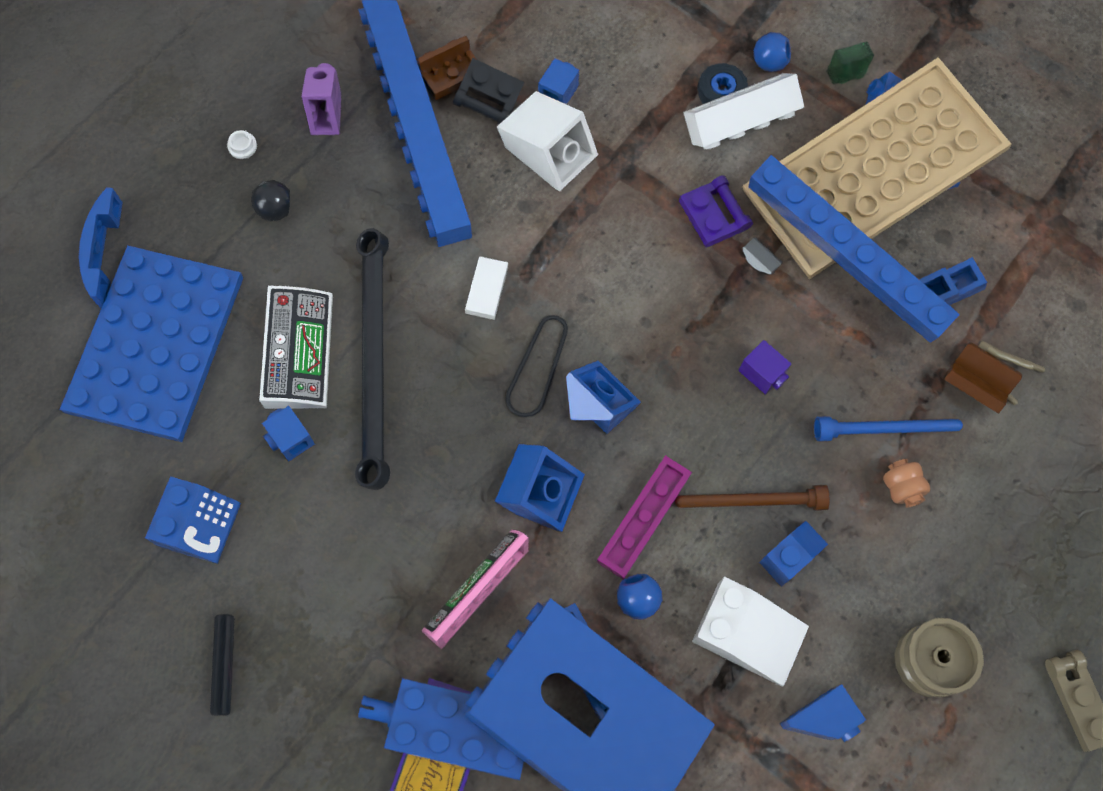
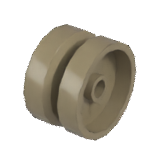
(939, 658)

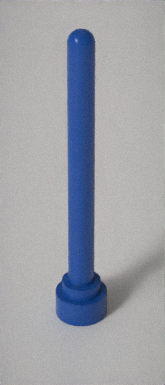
(827, 428)

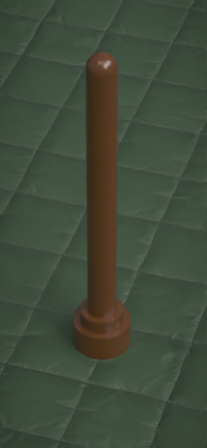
(815, 498)

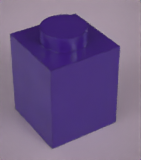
(765, 368)

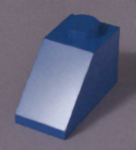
(793, 553)
(827, 717)

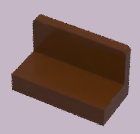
(983, 377)

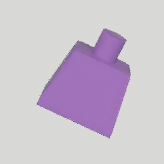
(319, 86)

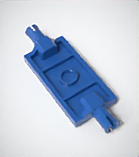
(433, 726)

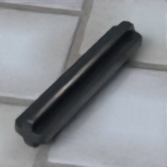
(222, 665)

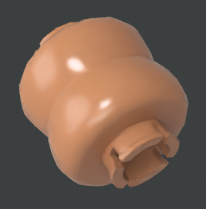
(906, 483)

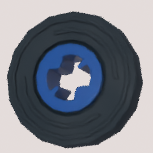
(719, 75)

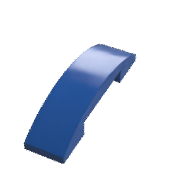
(103, 215)

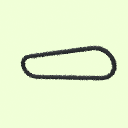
(553, 368)

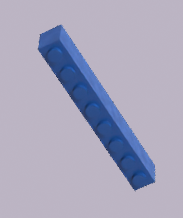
(852, 249)

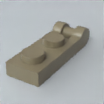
(1078, 698)

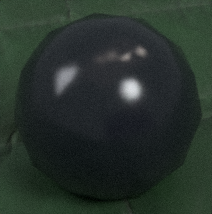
(271, 200)

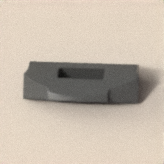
(761, 257)

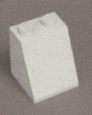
(549, 139)

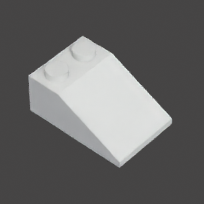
(750, 631)

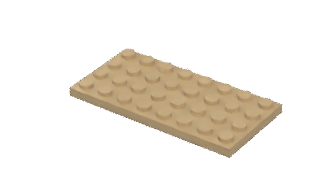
(889, 158)

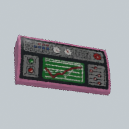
(476, 588)

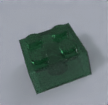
(850, 63)

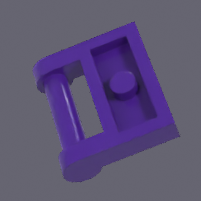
(708, 217)

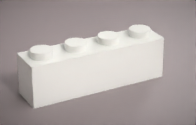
(744, 110)

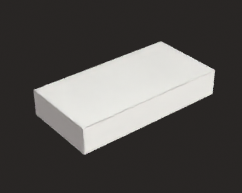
(486, 288)

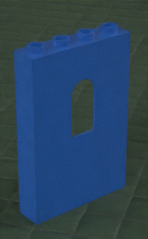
(638, 744)

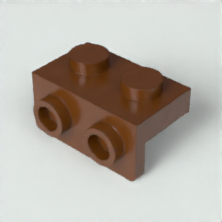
(446, 67)

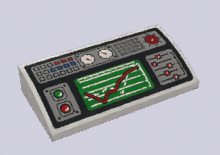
(296, 348)

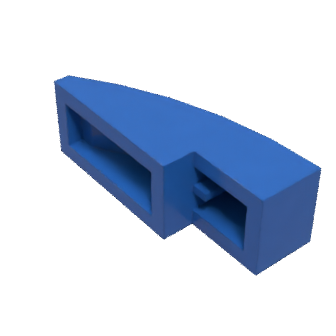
(956, 282)

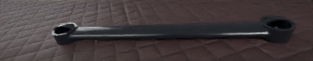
(372, 360)

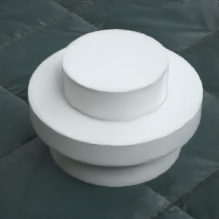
(241, 144)

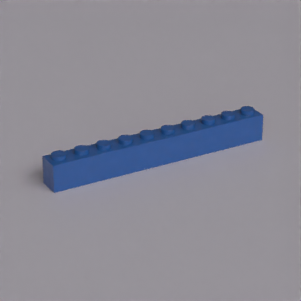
(416, 123)

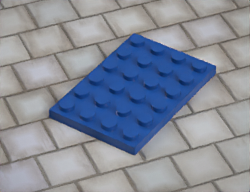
(153, 344)

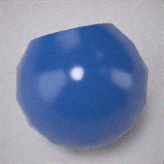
(772, 52)
(639, 596)

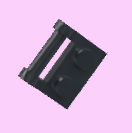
(491, 85)

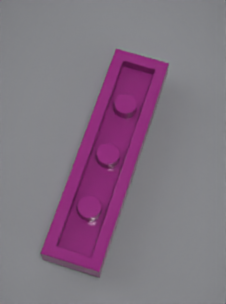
(644, 517)

